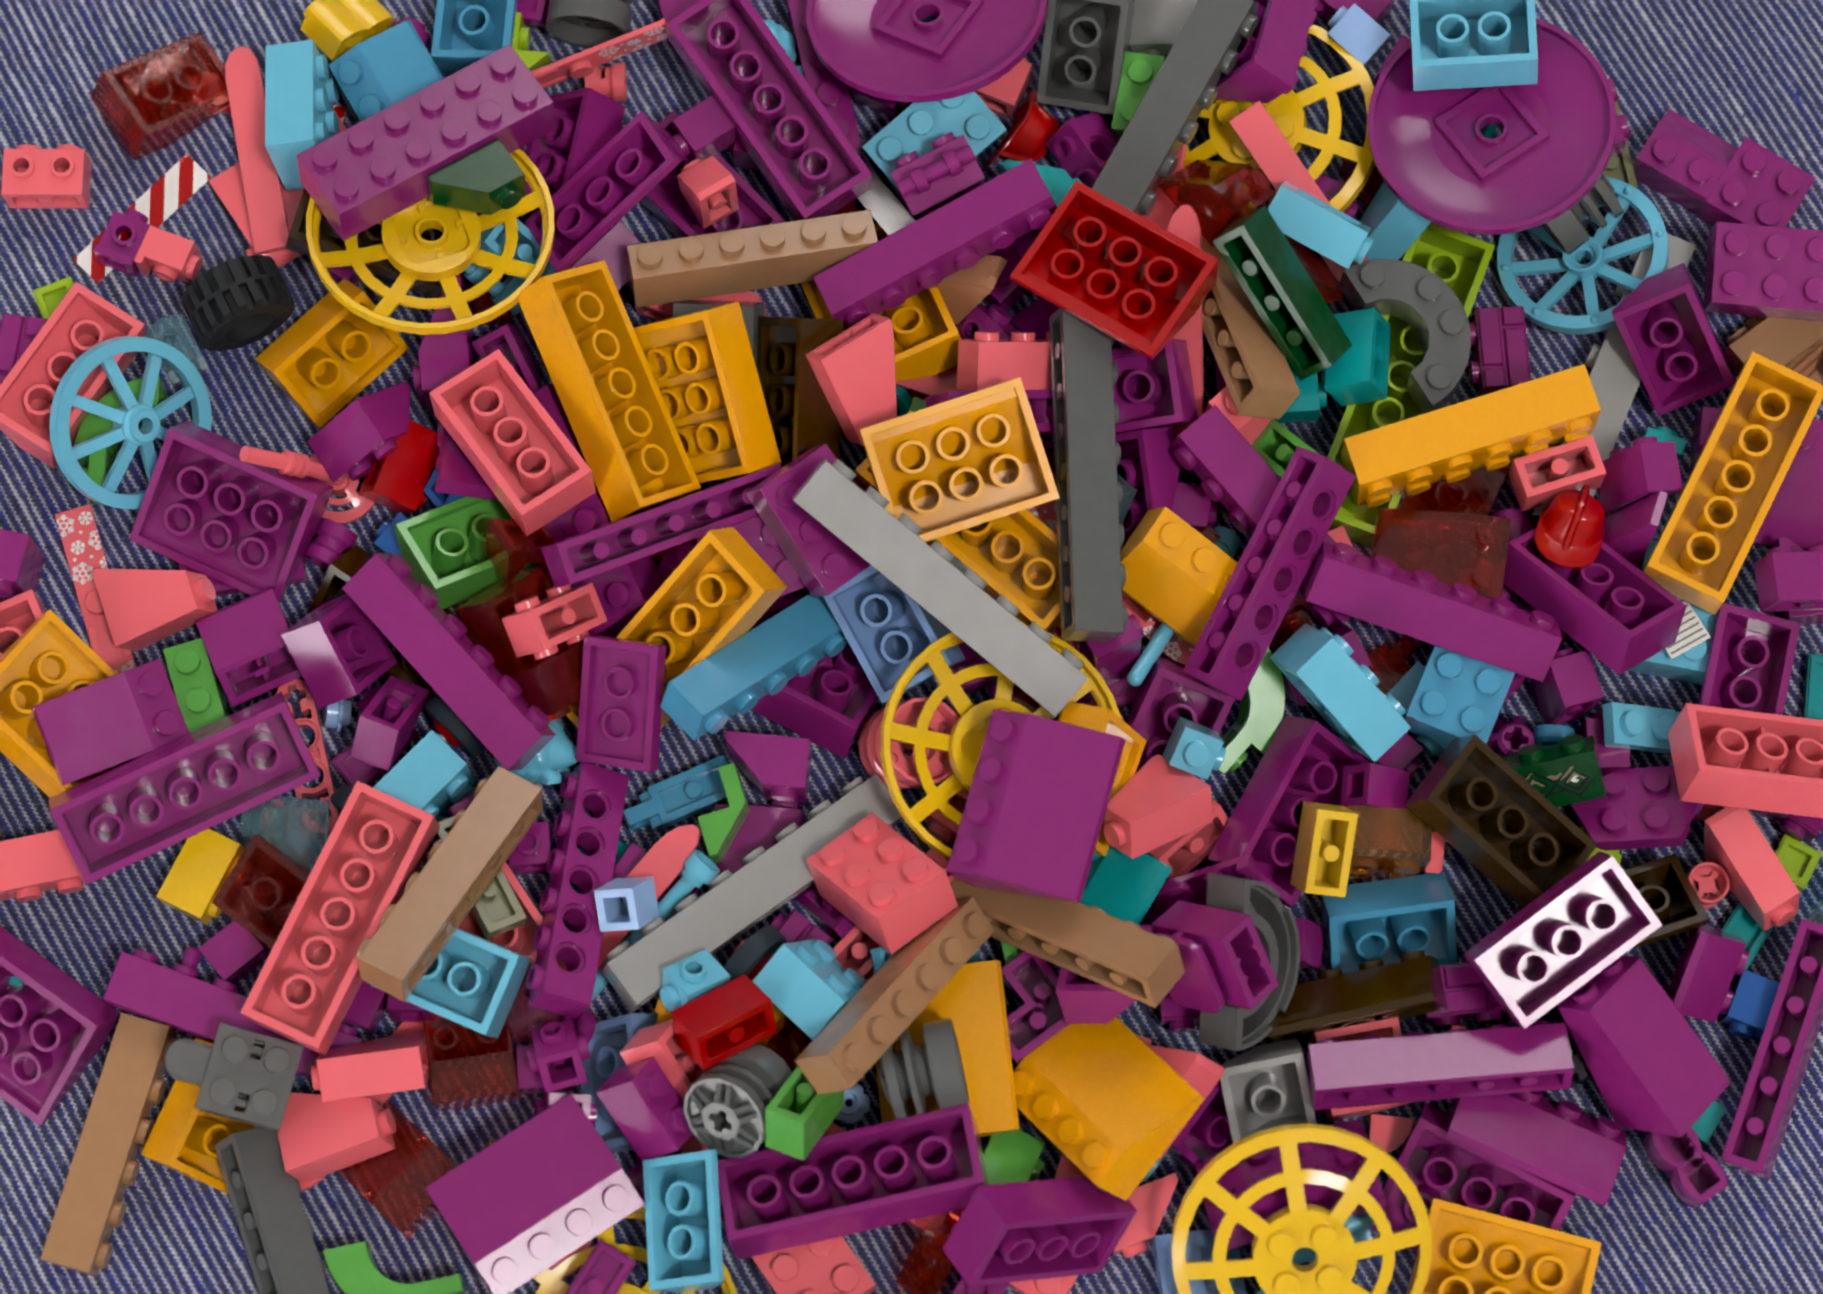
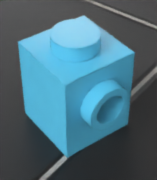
(1194, 748)
(691, 979)

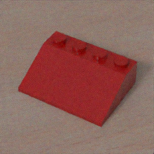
(1117, 271)

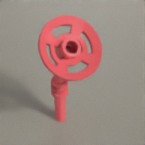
(301, 465)

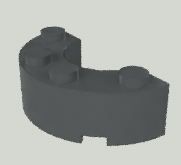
(1430, 309)
(1278, 932)

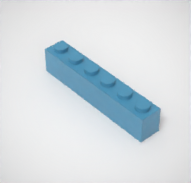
(753, 667)

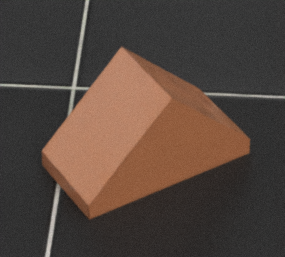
(969, 286)

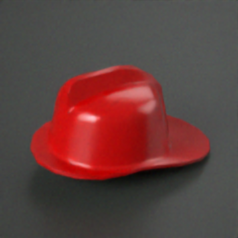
(1027, 134)
(1571, 529)

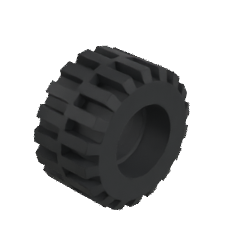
(237, 302)

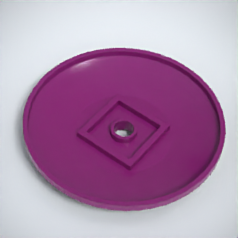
(897, 57)
(1536, 170)

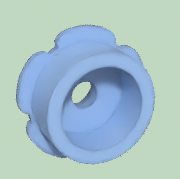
(337, 715)
(860, 1105)

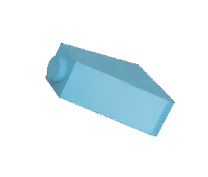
(1392, 225)

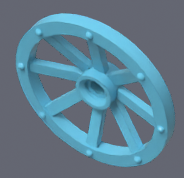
(1591, 250)
(124, 418)

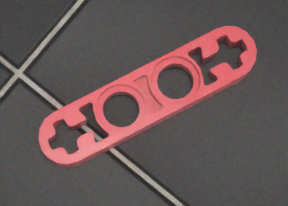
(317, 749)

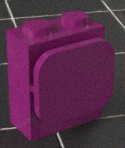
(1219, 957)

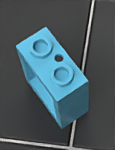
(1320, 225)

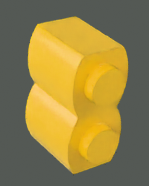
(344, 23)

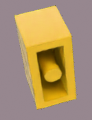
(1324, 849)
(200, 874)

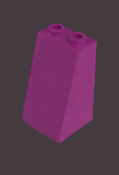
(1642, 1050)

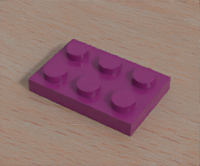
(620, 703)

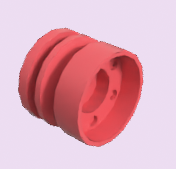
(904, 763)

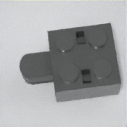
(239, 1072)

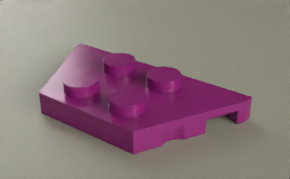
(1638, 810)

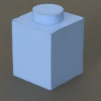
(1358, 33)
(626, 903)

